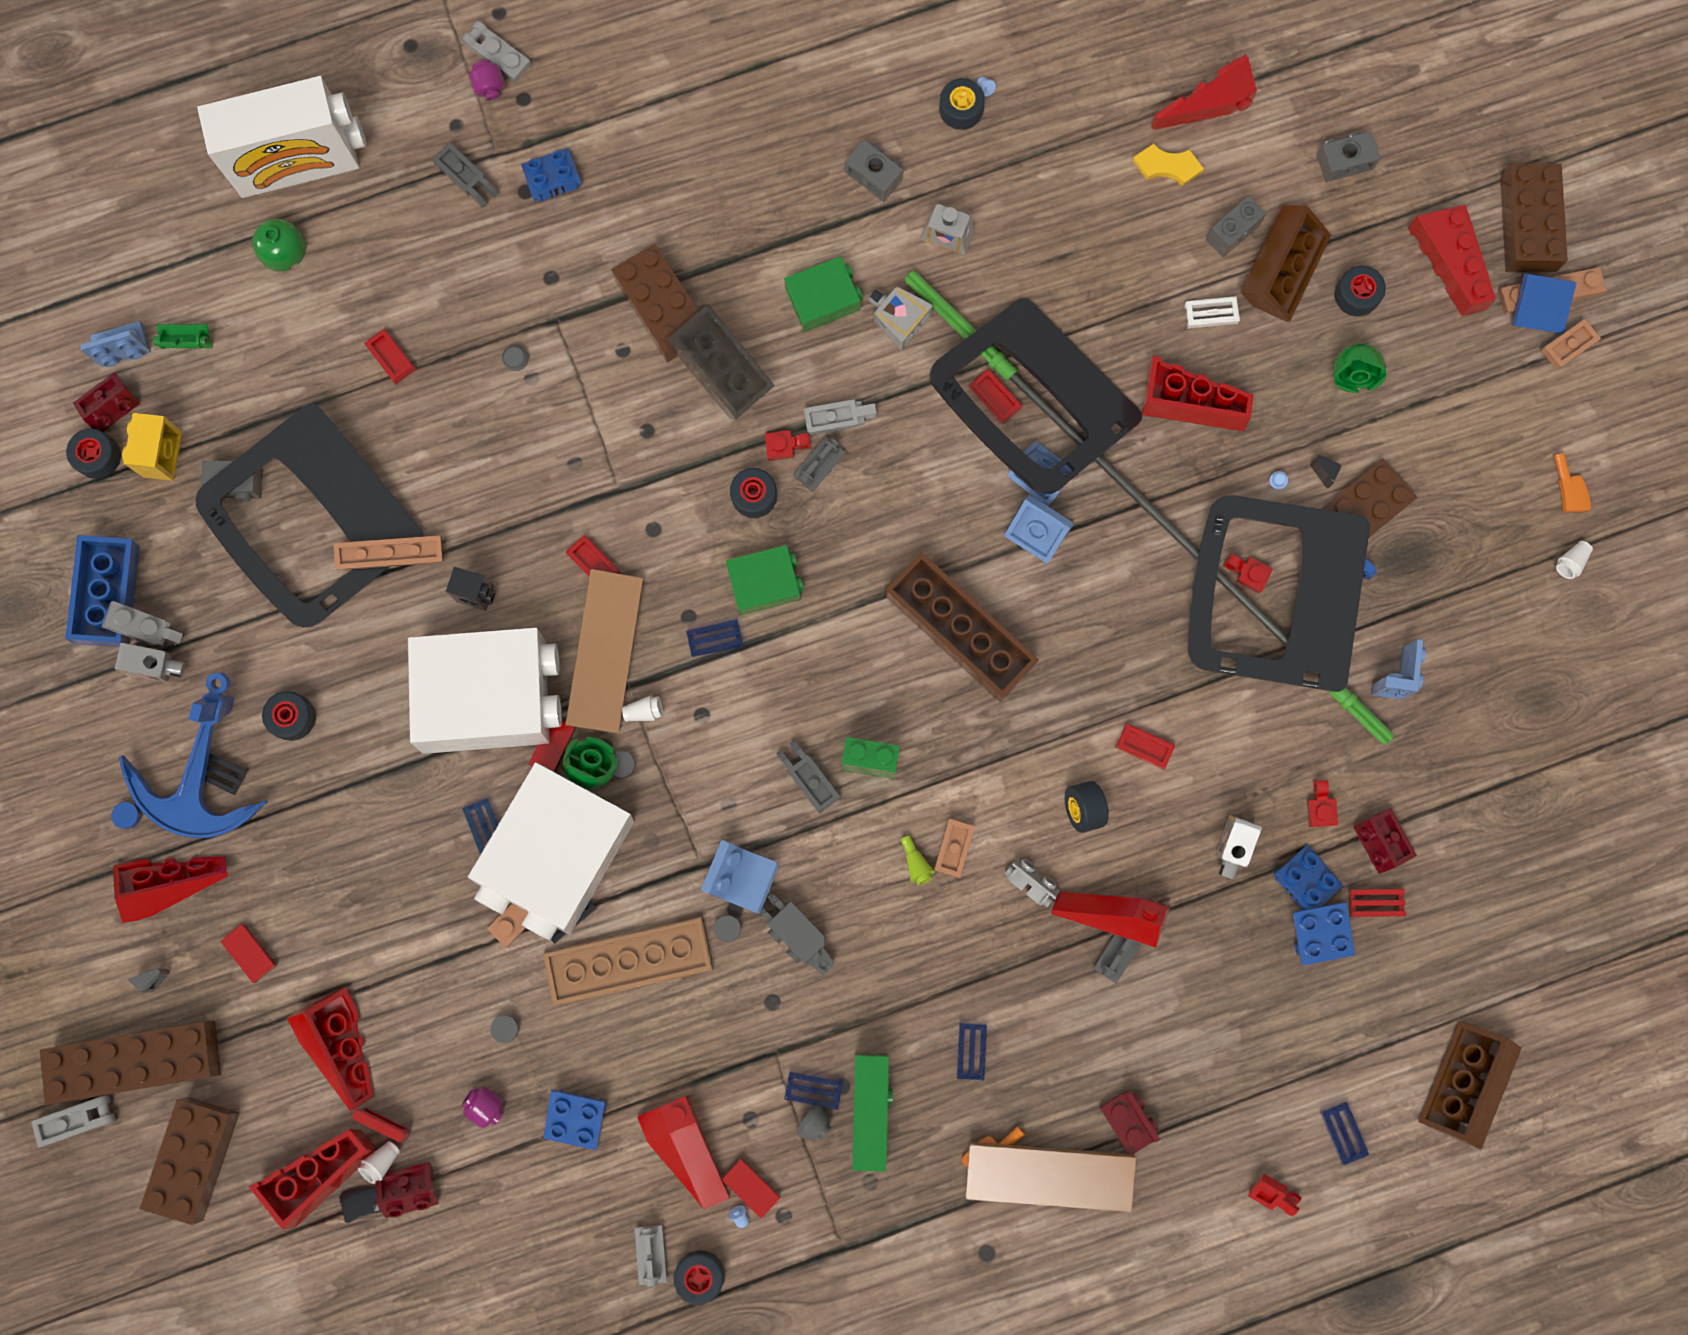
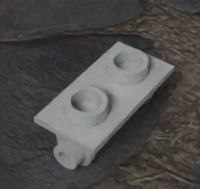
(1024, 874)
(650, 1255)

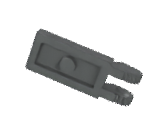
(463, 173)
(810, 779)

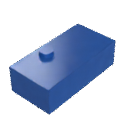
(101, 574)

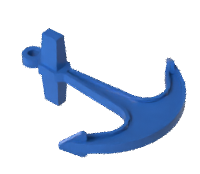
(186, 810)

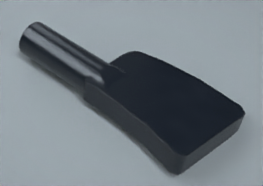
(358, 1203)

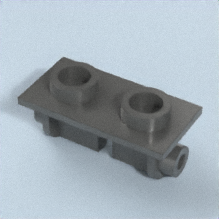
(819, 463)
(1116, 957)

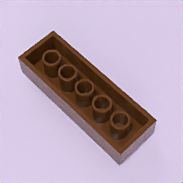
(960, 627)
(129, 1062)

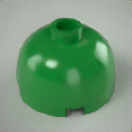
(278, 244)
(1359, 367)
(589, 763)

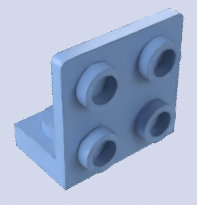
(117, 344)
(1409, 680)
(740, 877)

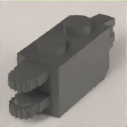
(798, 934)

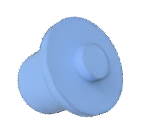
(987, 85)
(1278, 480)
(739, 1216)

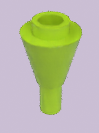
(919, 869)

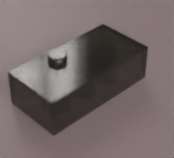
(719, 361)

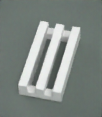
(1190, 315)

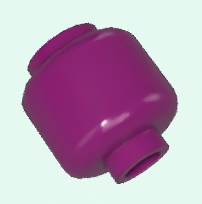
(486, 79)
(482, 1107)

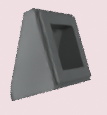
(150, 980)

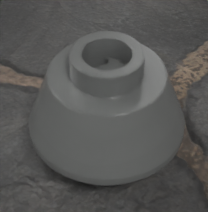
(814, 1124)

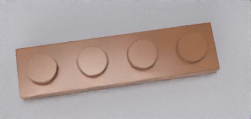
(1588, 284)
(388, 552)

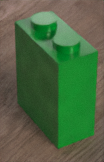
(823, 293)
(764, 579)
(870, 758)

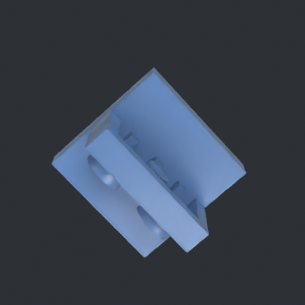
(1046, 460)
(1038, 529)

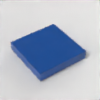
(1544, 303)

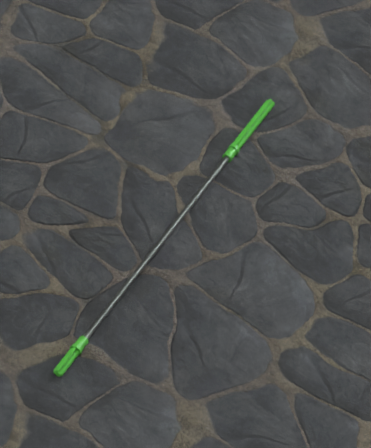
(1009, 372)

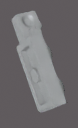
(838, 416)
(139, 625)

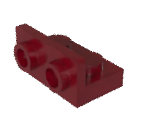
(106, 403)
(1385, 841)
(1129, 1121)
(406, 1190)

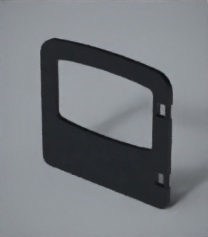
(1061, 369)
(341, 483)
(1325, 602)

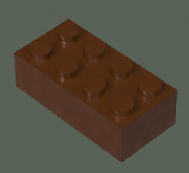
(1533, 217)
(654, 295)
(189, 1161)

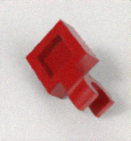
(781, 444)
(1251, 574)
(1322, 810)
(1273, 1193)

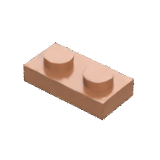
(1571, 344)
(954, 848)
(508, 926)

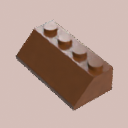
(1286, 262)
(1470, 1084)

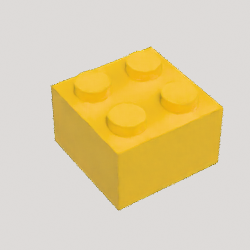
(152, 446)

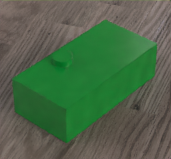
(871, 1112)

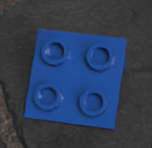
(551, 173)
(1308, 879)
(1323, 934)
(574, 1119)

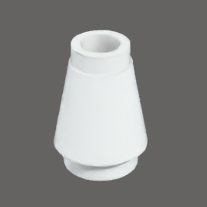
(1574, 561)
(645, 709)
(378, 1163)

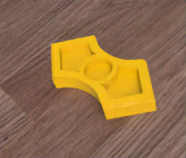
(1157, 163)

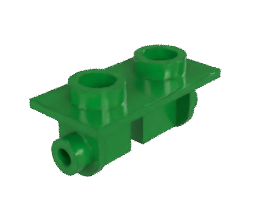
(182, 336)

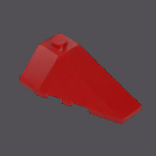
(1226, 94)
(149, 887)
(1120, 915)
(333, 1042)
(681, 1144)

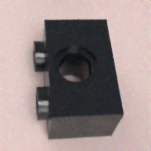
(471, 589)

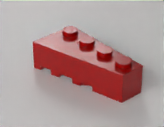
(1456, 256)
(1193, 398)
(304, 1184)

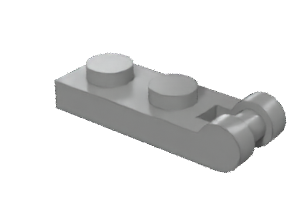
(498, 51)
(72, 1121)

